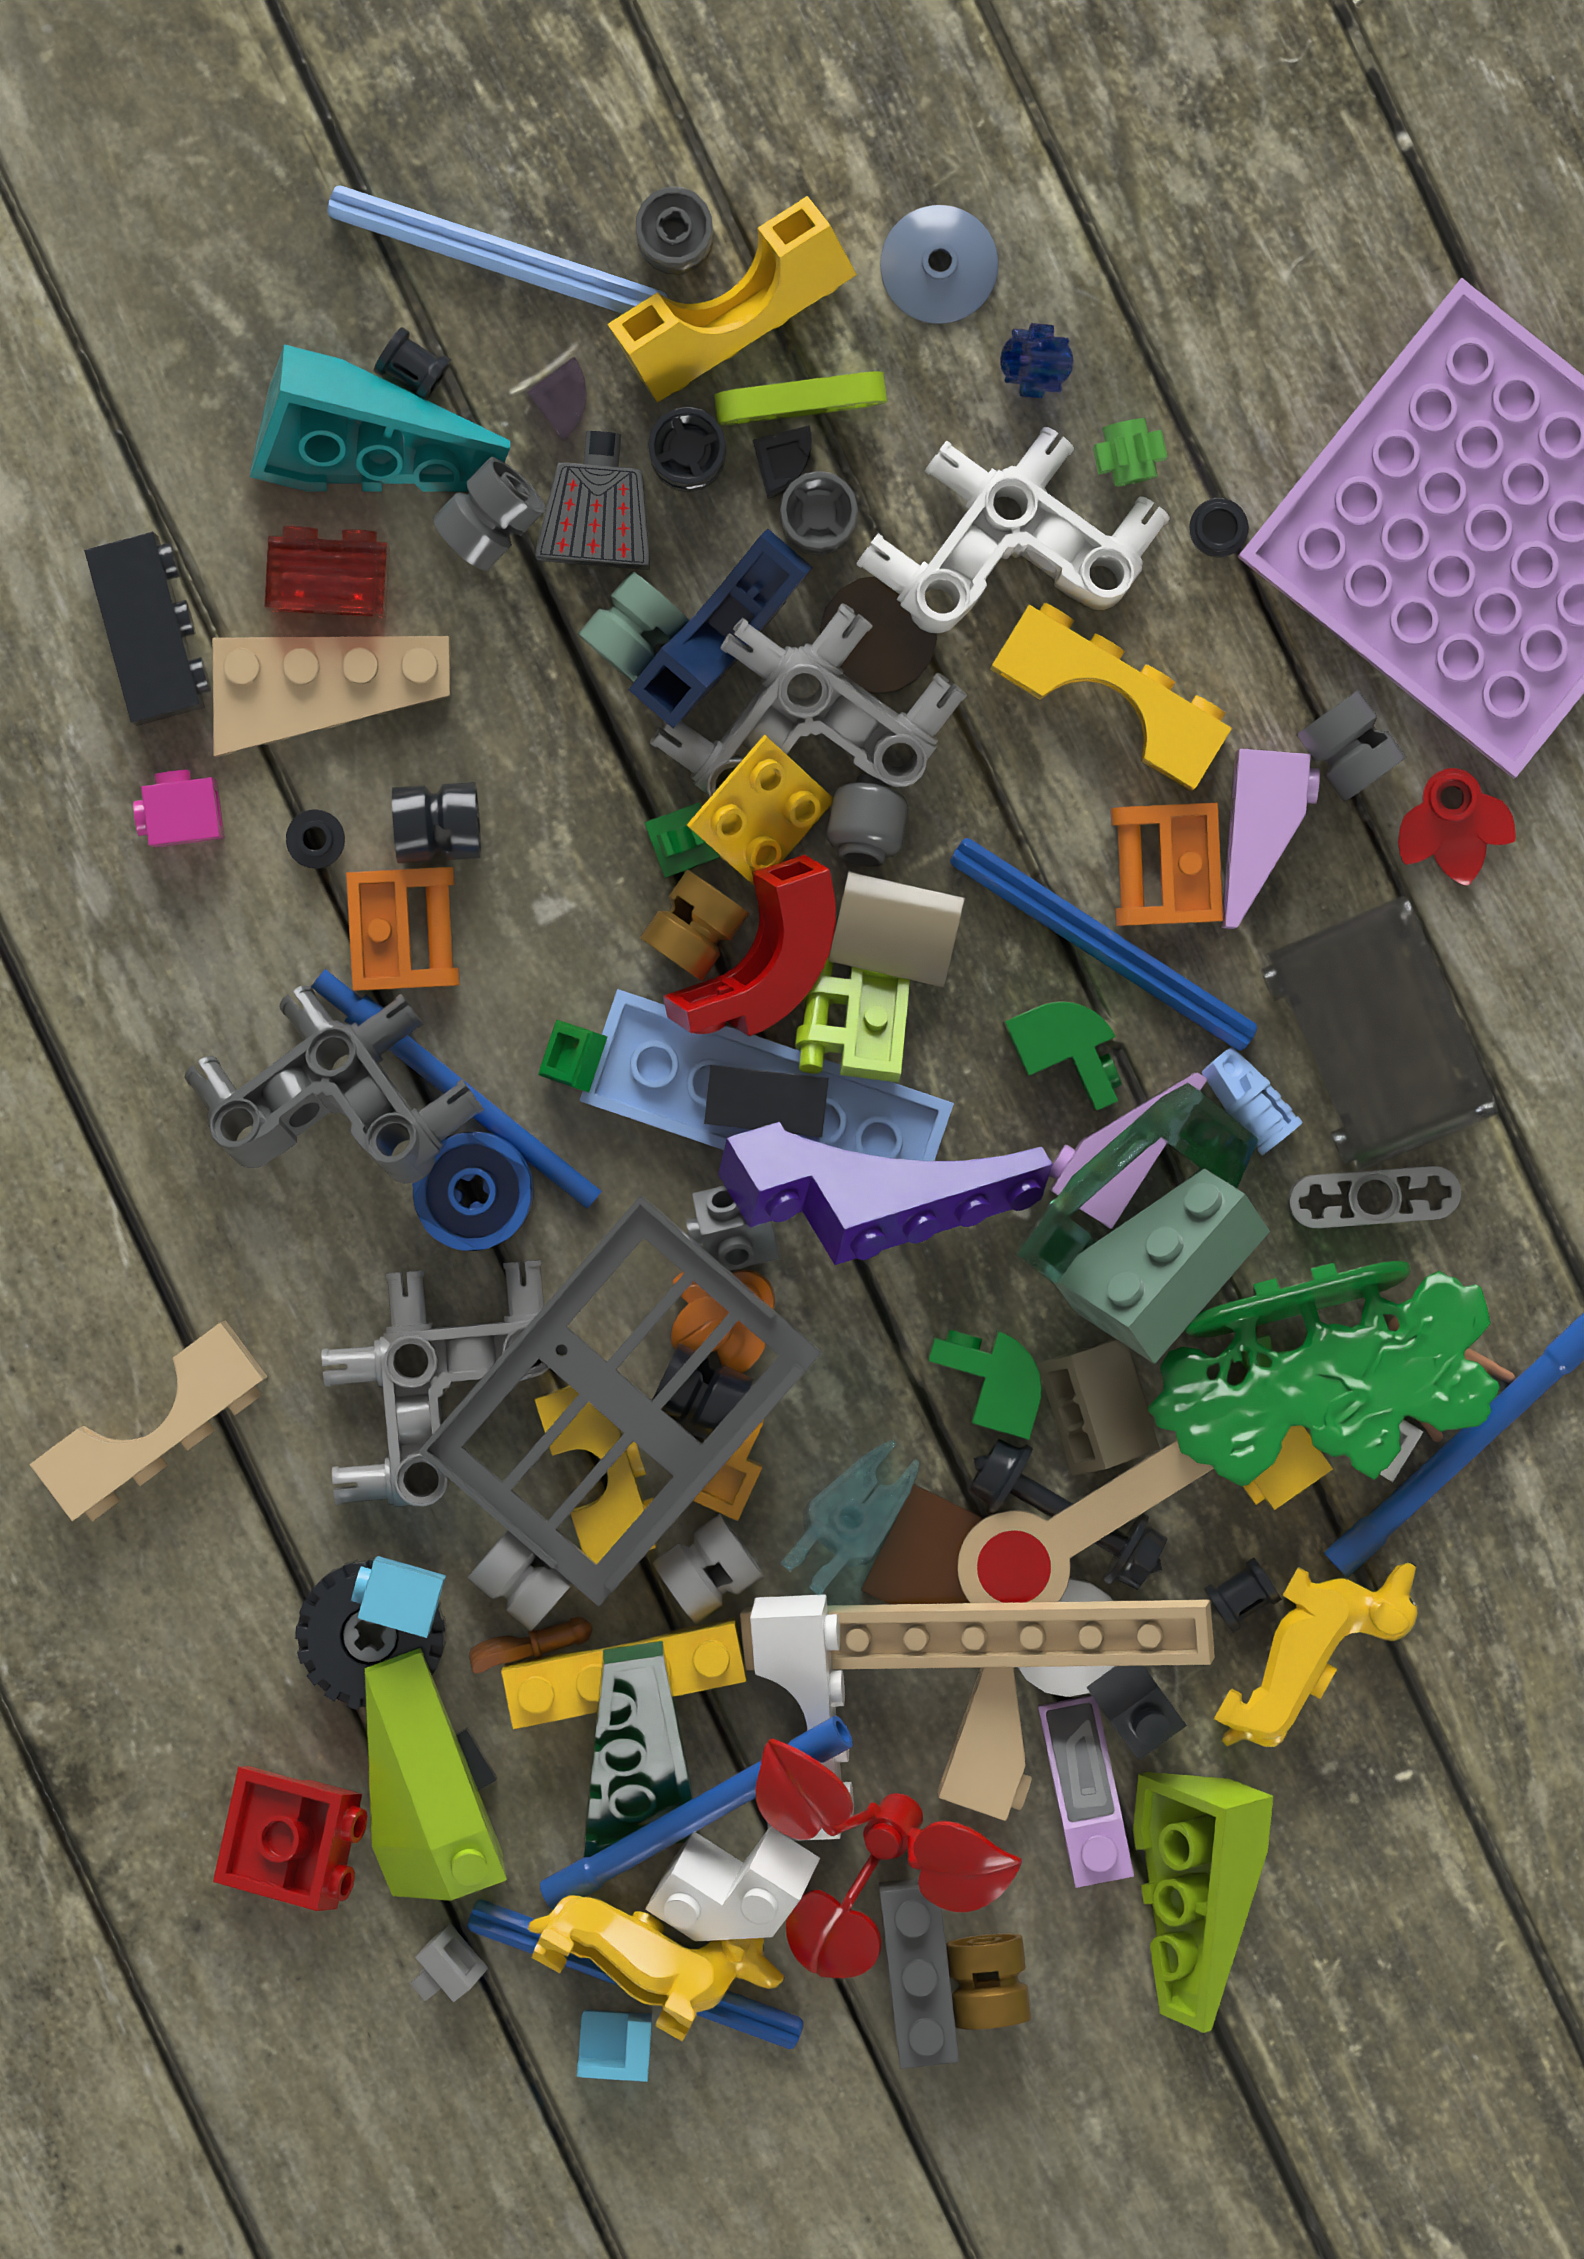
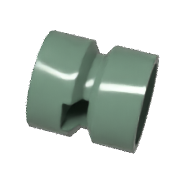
(633, 626)

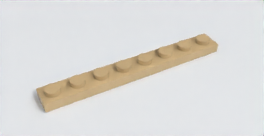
(1017, 1634)

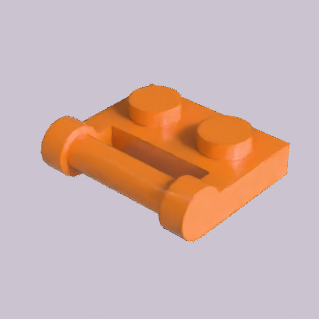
(1187, 864)
(382, 929)

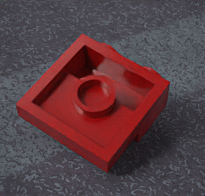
(290, 1839)

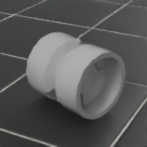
(521, 1579)
(691, 1583)

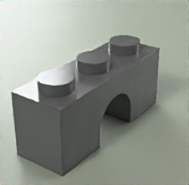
(918, 1976)

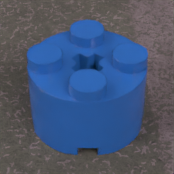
(482, 1224)

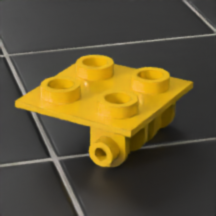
(760, 810)

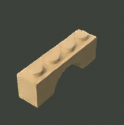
(210, 1377)

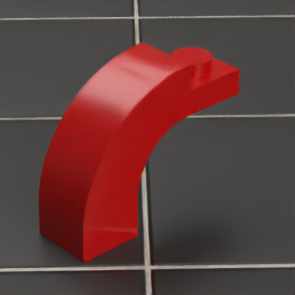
(783, 961)

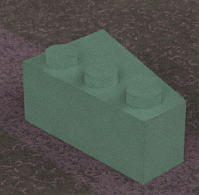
(1164, 1263)

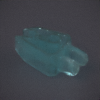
(845, 1523)

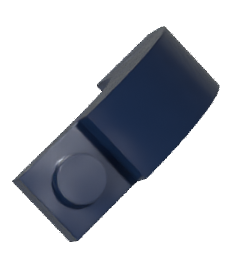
(693, 658)

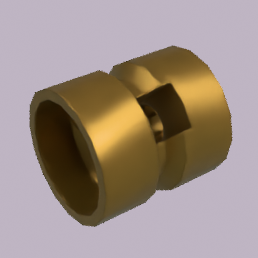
(694, 925)
(993, 2001)

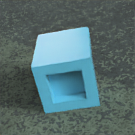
(614, 2045)

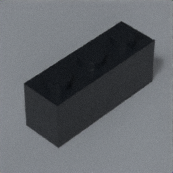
(147, 628)

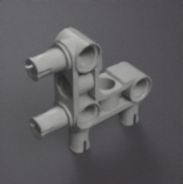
(837, 709)
(414, 1403)

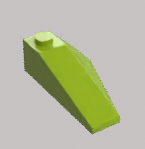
(423, 1798)
(1203, 1867)

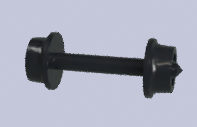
(1001, 1474)

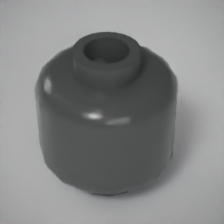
(867, 821)

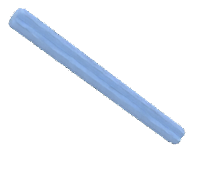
(486, 250)

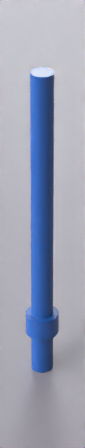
(443, 1078)

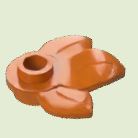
(703, 1314)

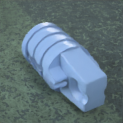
(1250, 1099)

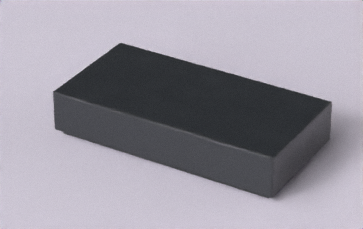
(763, 1098)

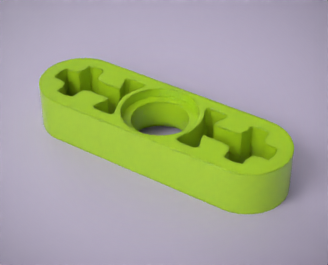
(800, 398)

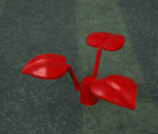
(956, 1863)

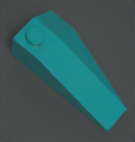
(351, 427)

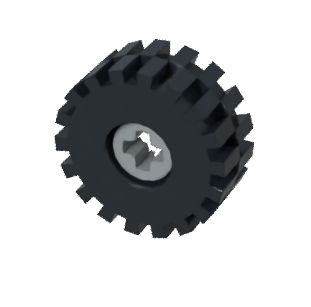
(330, 1633)

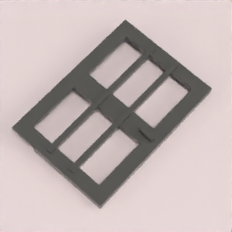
(619, 1401)

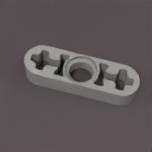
(1419, 1208)

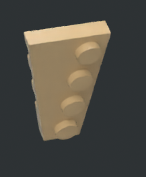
(307, 684)

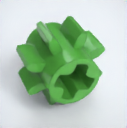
(1130, 452)

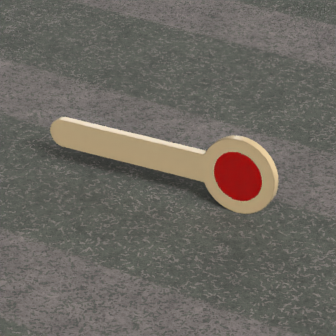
(1027, 1558)

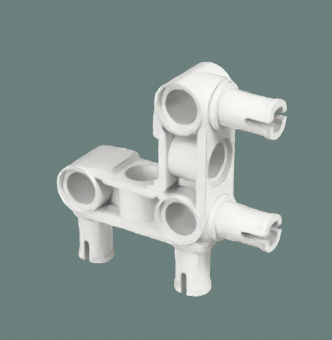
(1044, 535)

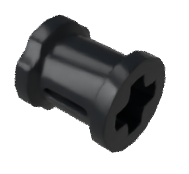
(412, 364)
(1242, 1594)

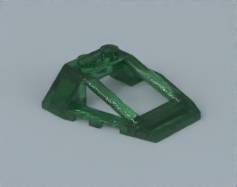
(1183, 1121)

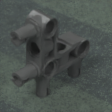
(305, 1088)

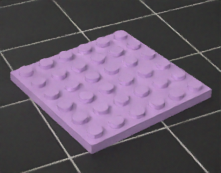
(1452, 529)

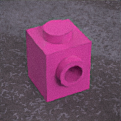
(179, 810)

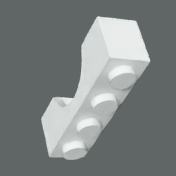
(794, 1649)

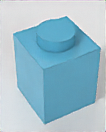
(398, 1595)

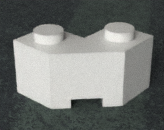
(721, 1898)

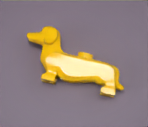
(1305, 1644)
(648, 1962)

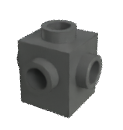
(726, 1234)

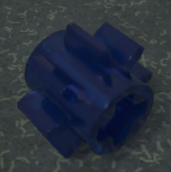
(1036, 360)

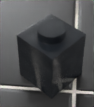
(1136, 1708)

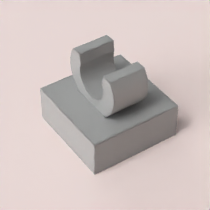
(447, 1965)

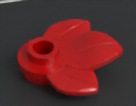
(1456, 835)

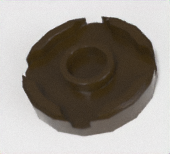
(893, 649)

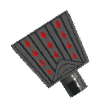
(596, 510)

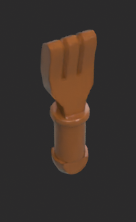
(510, 1648)

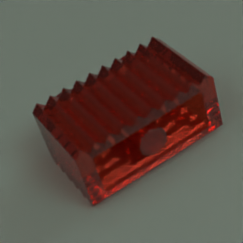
(327, 574)

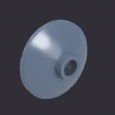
(932, 294)

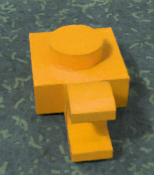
(733, 1482)

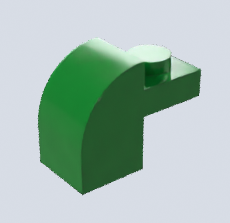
(1064, 1032)
(1009, 1384)

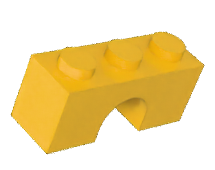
(608, 1517)

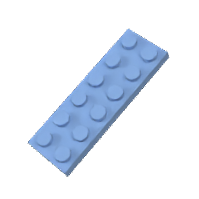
(662, 1078)

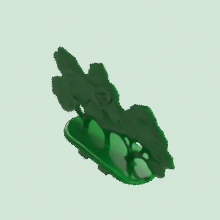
(1342, 1381)

